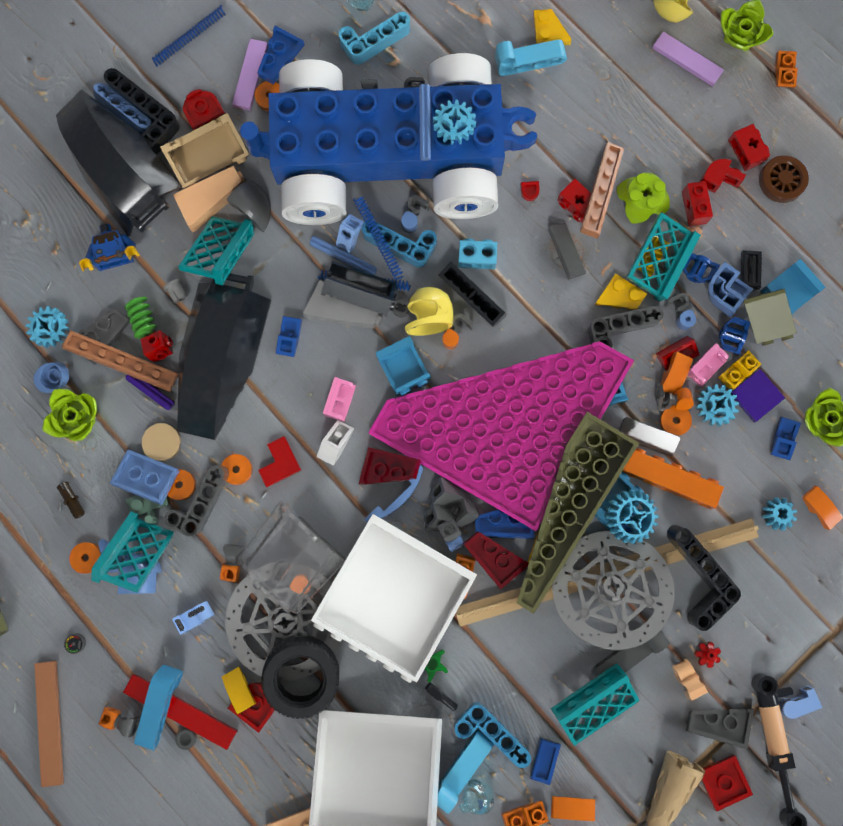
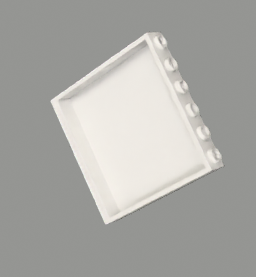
(393, 599)
(375, 770)

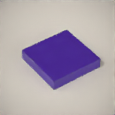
(757, 395)

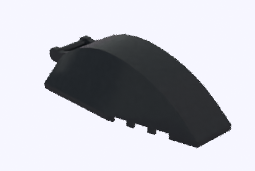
(115, 162)
(218, 353)

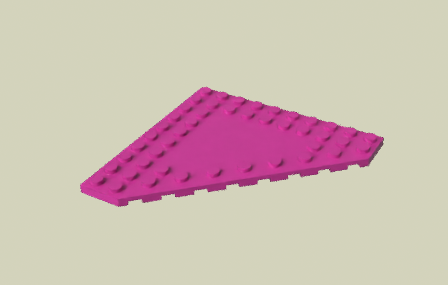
(506, 427)

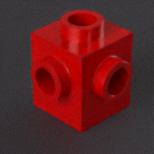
(157, 346)

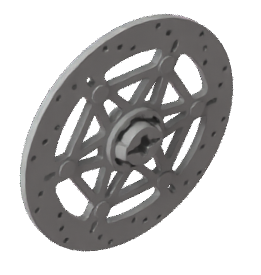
(617, 580)
(242, 647)

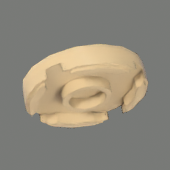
(161, 442)

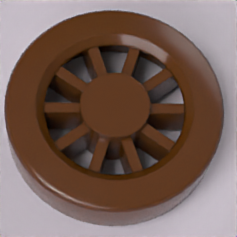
(783, 179)

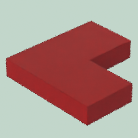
(284, 465)

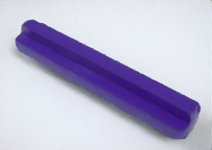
(152, 392)

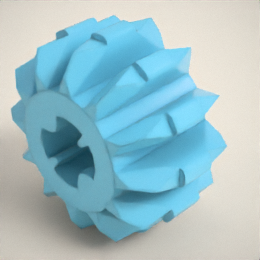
(772, 513)

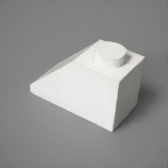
(335, 442)

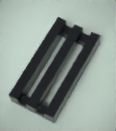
(757, 285)

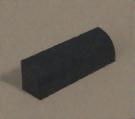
(472, 294)

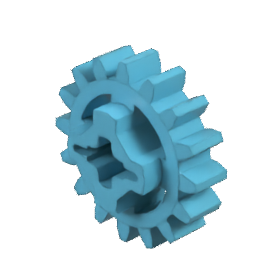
(464, 123)
(39, 330)
(723, 409)

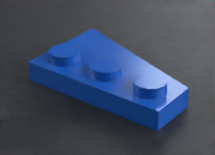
(281, 51)
(500, 525)

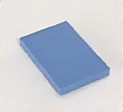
(144, 477)

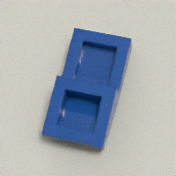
(289, 336)
(784, 438)

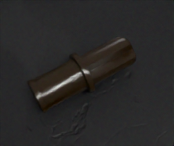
(71, 500)

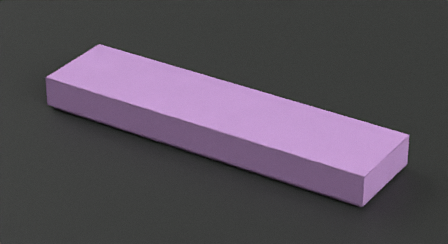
(688, 59)
(249, 77)

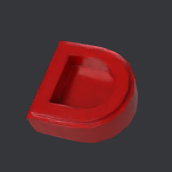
(530, 190)

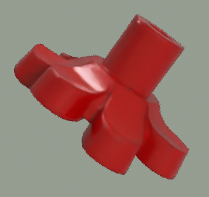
(705, 652)

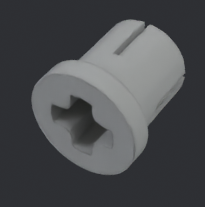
(176, 291)

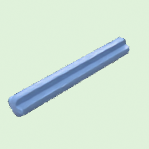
(425, 133)
(342, 255)

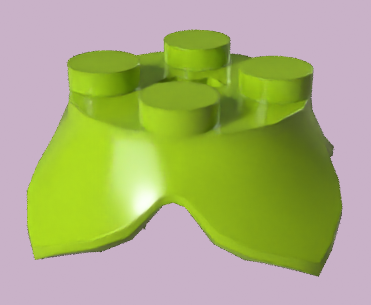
(749, 17)
(639, 207)
(62, 405)
(825, 405)

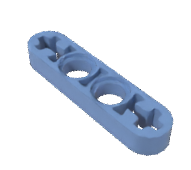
(106, 95)

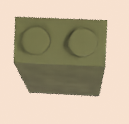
(770, 317)

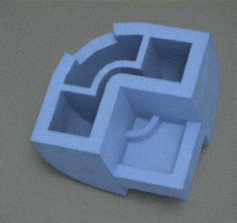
(727, 291)
(149, 585)

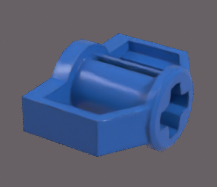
(704, 262)
(740, 338)

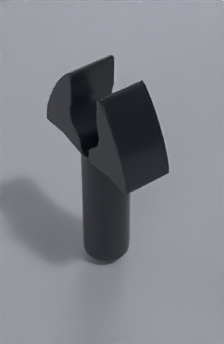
(438, 695)

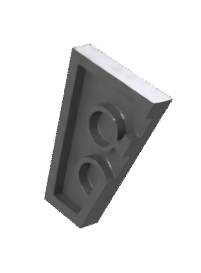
(106, 328)

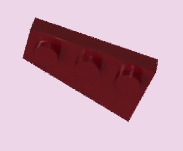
(387, 467)
(495, 559)

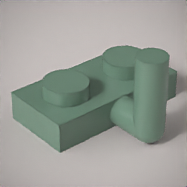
(142, 506)

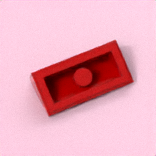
(684, 346)

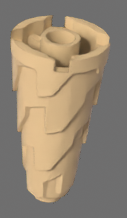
(674, 788)

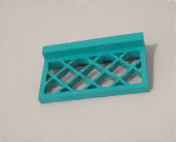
(230, 252)
(674, 267)
(116, 548)
(589, 697)

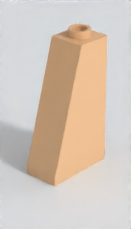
(207, 197)

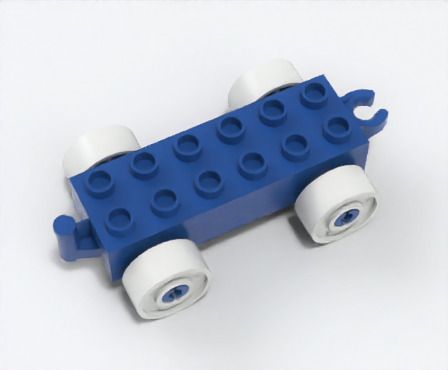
(341, 136)

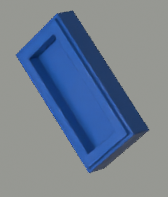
(545, 761)

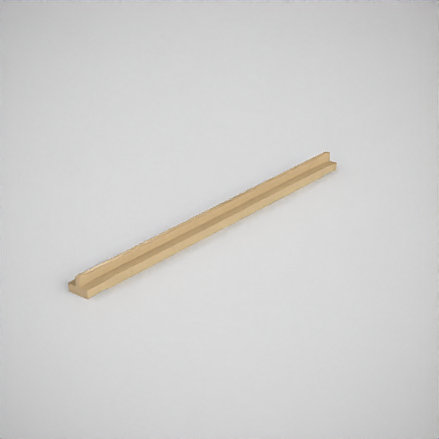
(507, 601)

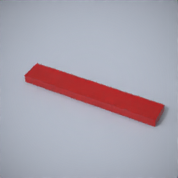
(186, 715)

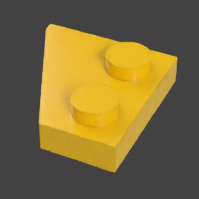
(549, 27)
(621, 294)

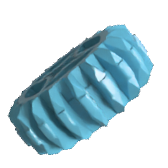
(639, 530)

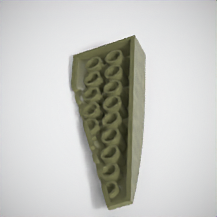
(583, 481)

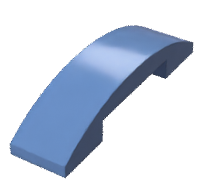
(399, 501)

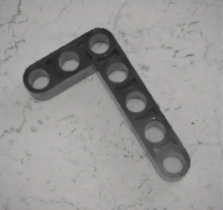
(147, 107)
(707, 573)

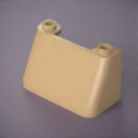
(205, 151)

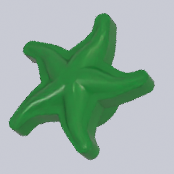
(435, 665)

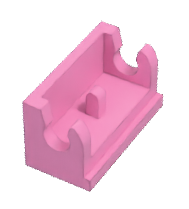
(708, 365)
(339, 399)

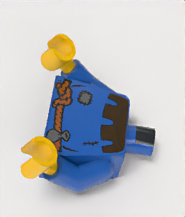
(109, 250)

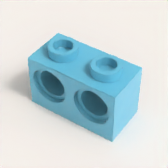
(477, 259)

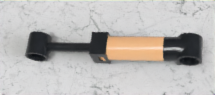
(778, 751)

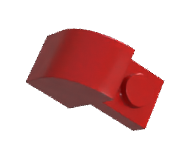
(720, 171)

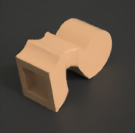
(687, 677)

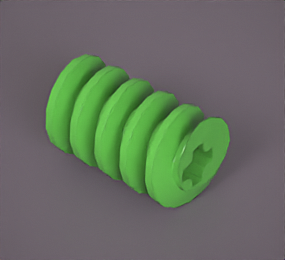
(139, 317)

